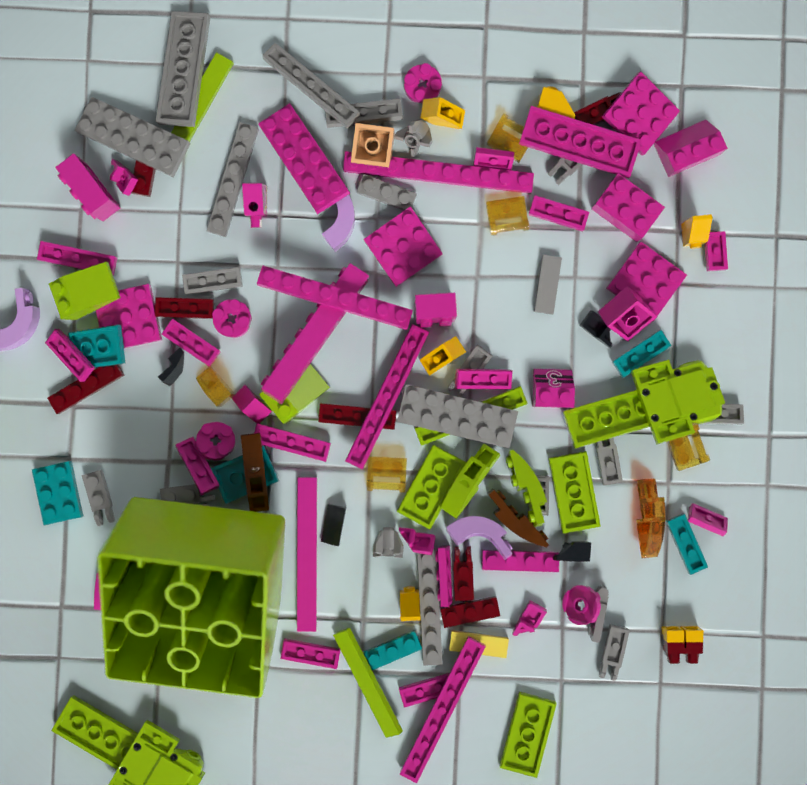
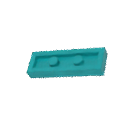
(641, 353)
(686, 544)
(393, 650)

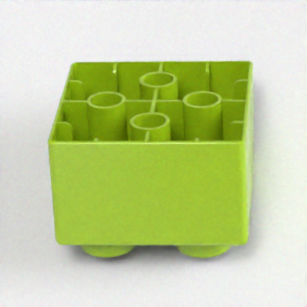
(191, 596)

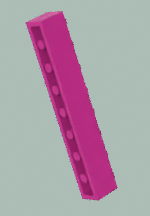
(310, 339)

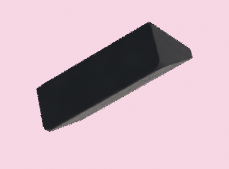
(333, 524)

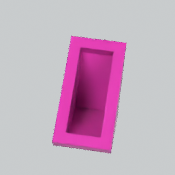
(251, 405)

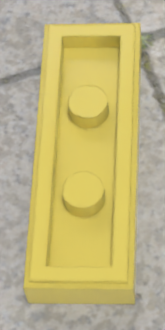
(495, 645)

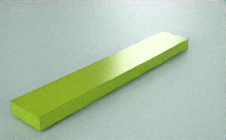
(210, 85)
(511, 400)
(368, 683)

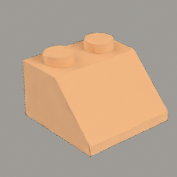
(372, 145)

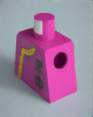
(255, 194)

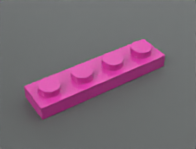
(73, 257)
(293, 442)
(520, 561)

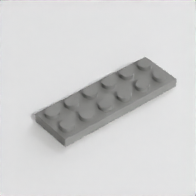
(183, 69)
(132, 137)
(457, 416)

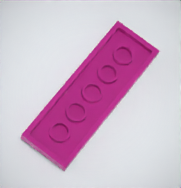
(580, 142)
(304, 158)

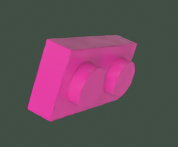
(493, 158)
(716, 252)
(708, 519)

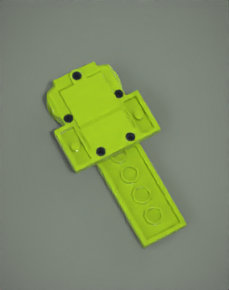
(664, 401)
(138, 757)

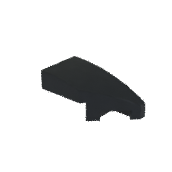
(597, 328)
(172, 373)
(575, 551)

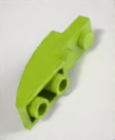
(525, 479)
(468, 480)

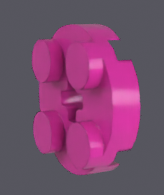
(425, 73)
(222, 313)
(223, 448)
(592, 605)

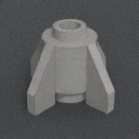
(415, 134)
(388, 544)

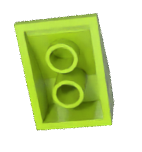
(84, 291)
(305, 391)

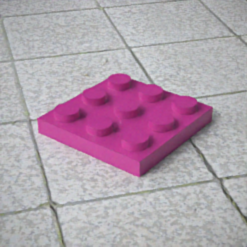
(641, 112)
(403, 246)
(649, 277)
(135, 314)

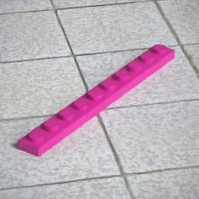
(446, 174)

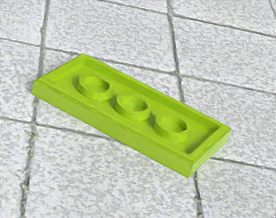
(430, 486)
(574, 492)
(528, 734)

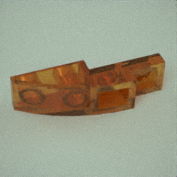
(652, 524)

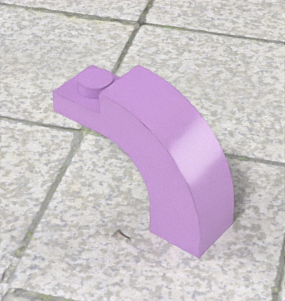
(343, 227)
(24, 324)
(483, 527)

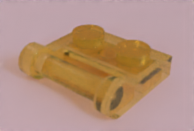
(505, 141)
(507, 209)
(683, 453)
(386, 468)

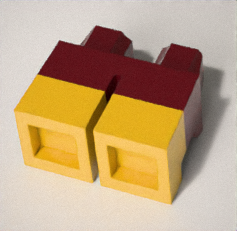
(682, 640)

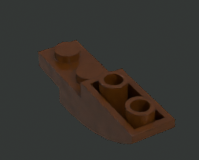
(254, 472)
(519, 525)

